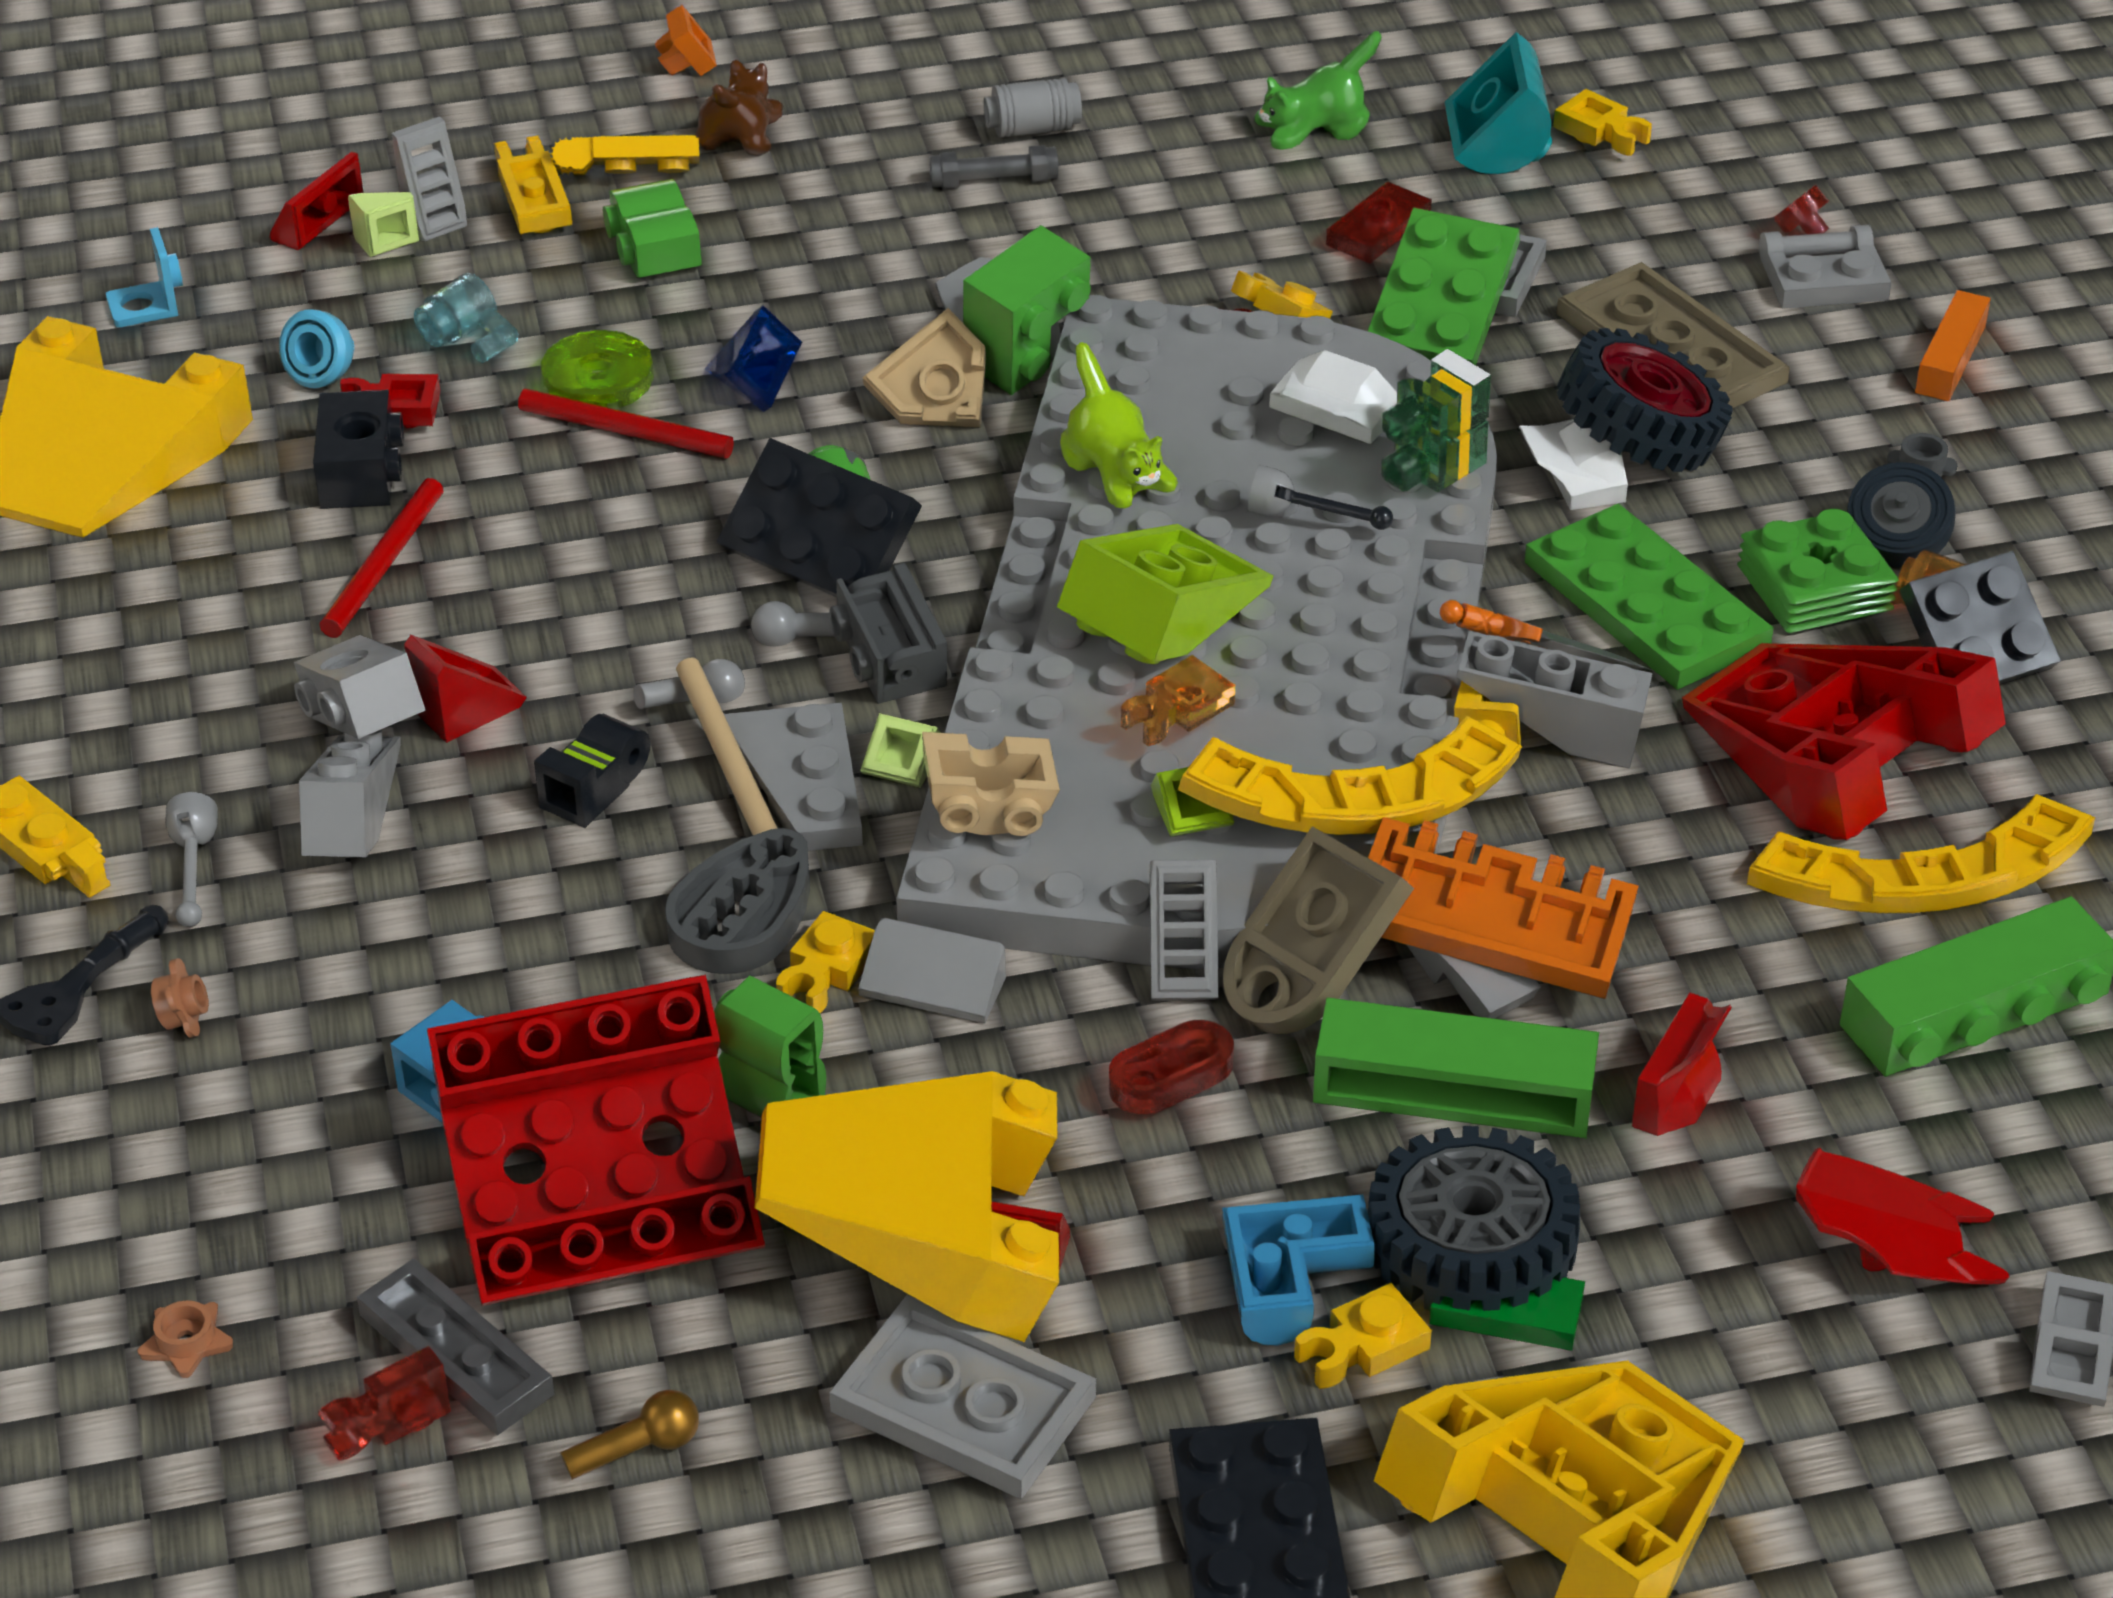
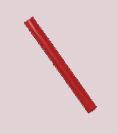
(626, 423)
(381, 558)

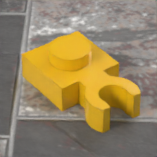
(1596, 118)
(1268, 296)
(826, 955)
(1367, 1331)

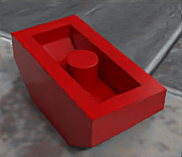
(1681, 1069)

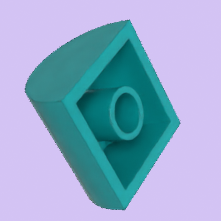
(1501, 112)

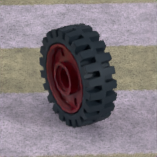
(1644, 400)

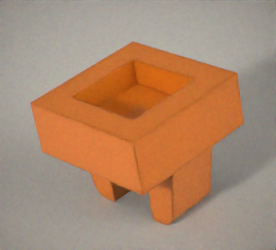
(685, 44)

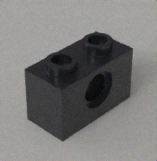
(357, 449)

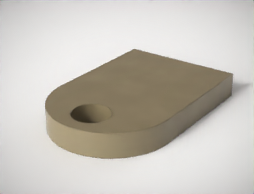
(1320, 929)

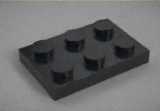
(817, 520)
(1257, 1511)

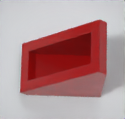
(458, 689)

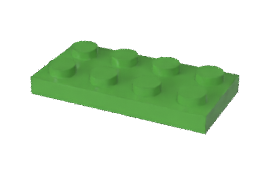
(1648, 595)

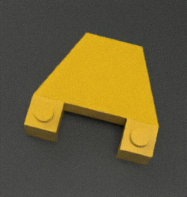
(100, 441)
(907, 1186)
(1576, 1459)

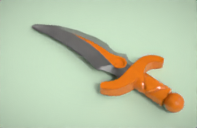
(1513, 629)

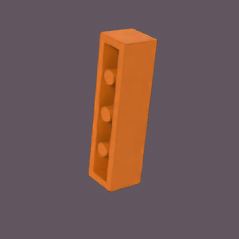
(1952, 345)

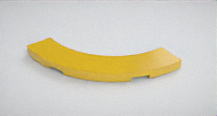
(1352, 799)
(1925, 880)

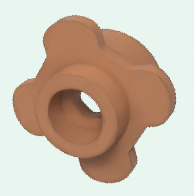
(179, 999)

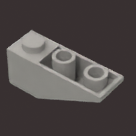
(1568, 699)
(347, 795)

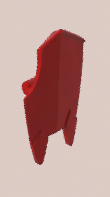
(1894, 1220)

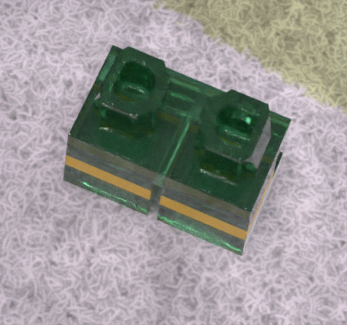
(1438, 425)

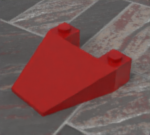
(1826, 718)

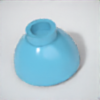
(315, 348)

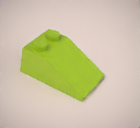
(1158, 590)

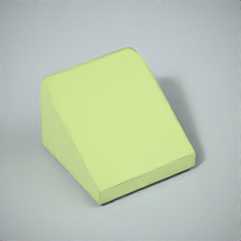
(383, 221)
(897, 751)

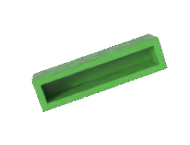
(1977, 986)
(1455, 1067)

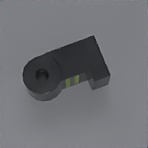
(594, 765)

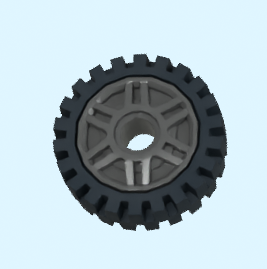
(1473, 1219)

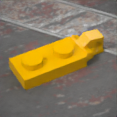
(49, 839)

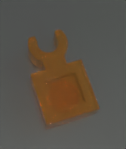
(1180, 695)

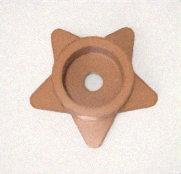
(180, 1320)

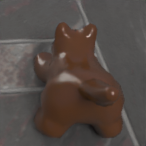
(739, 111)

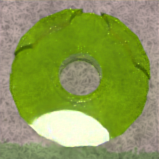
(621, 358)

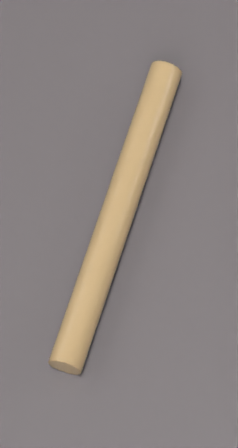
(725, 746)

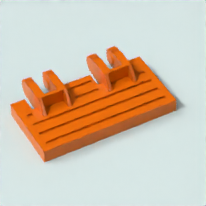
(1501, 914)

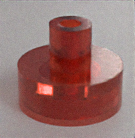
(1804, 213)

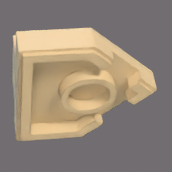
(933, 376)

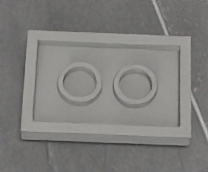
(963, 1396)

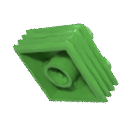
(1817, 571)

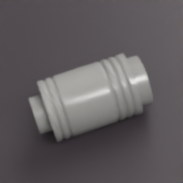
(1033, 107)

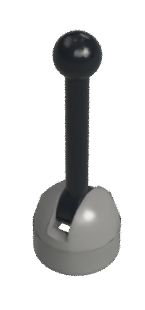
(1274, 492)

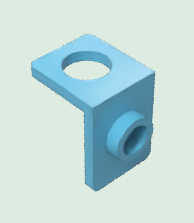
(159, 292)

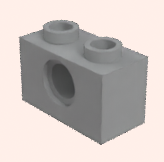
(358, 686)

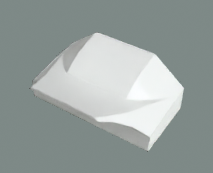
(1335, 395)
(1580, 465)

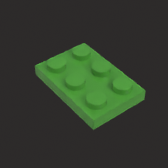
(1445, 284)

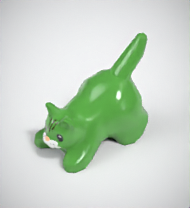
(1325, 99)

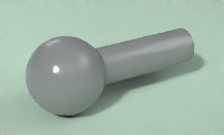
(779, 624)
(723, 676)

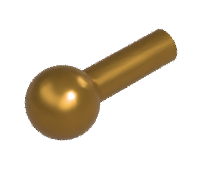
(665, 1421)

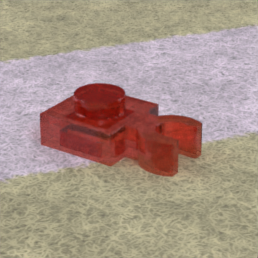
(395, 1404)

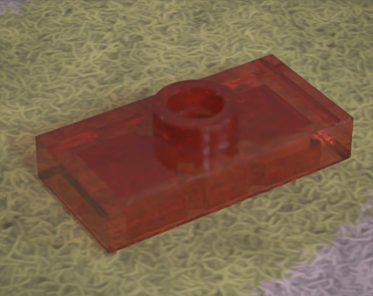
(1375, 222)

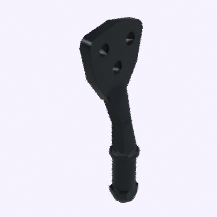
(51, 1008)

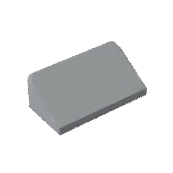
(933, 970)

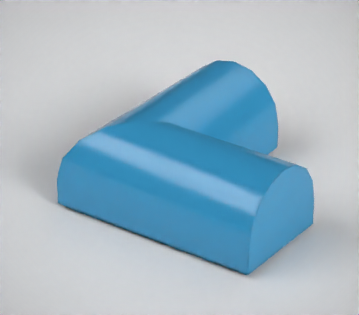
(1276, 1249)

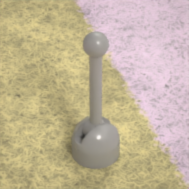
(188, 834)

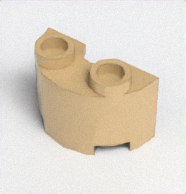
(990, 788)

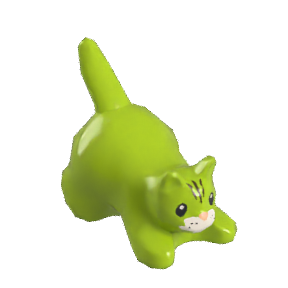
(1110, 434)

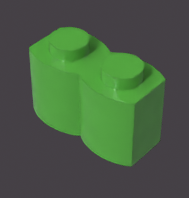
(653, 228)
(768, 1046)

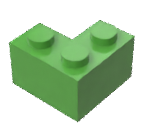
(1018, 300)

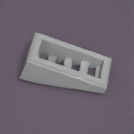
(439, 210)
(1183, 872)

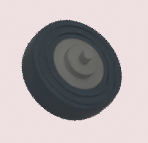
(1903, 510)

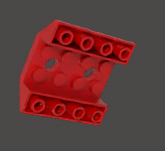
(580, 1092)

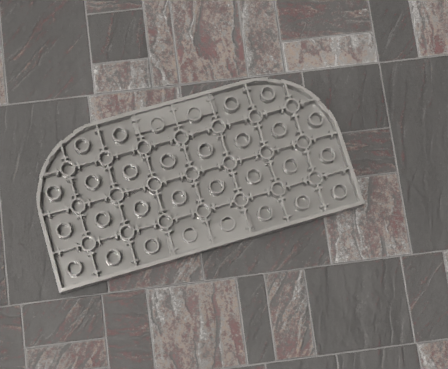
(1326, 664)

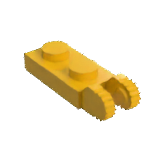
(623, 153)
(532, 187)

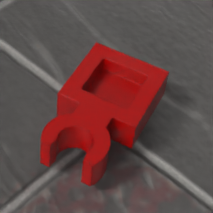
(409, 393)

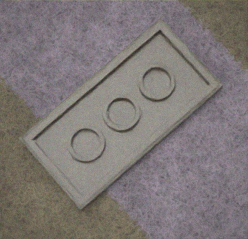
(1653, 306)

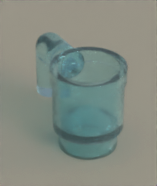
(460, 311)

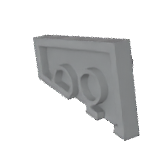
(804, 770)

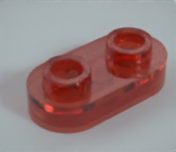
(1171, 1066)

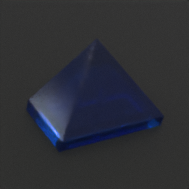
(757, 358)

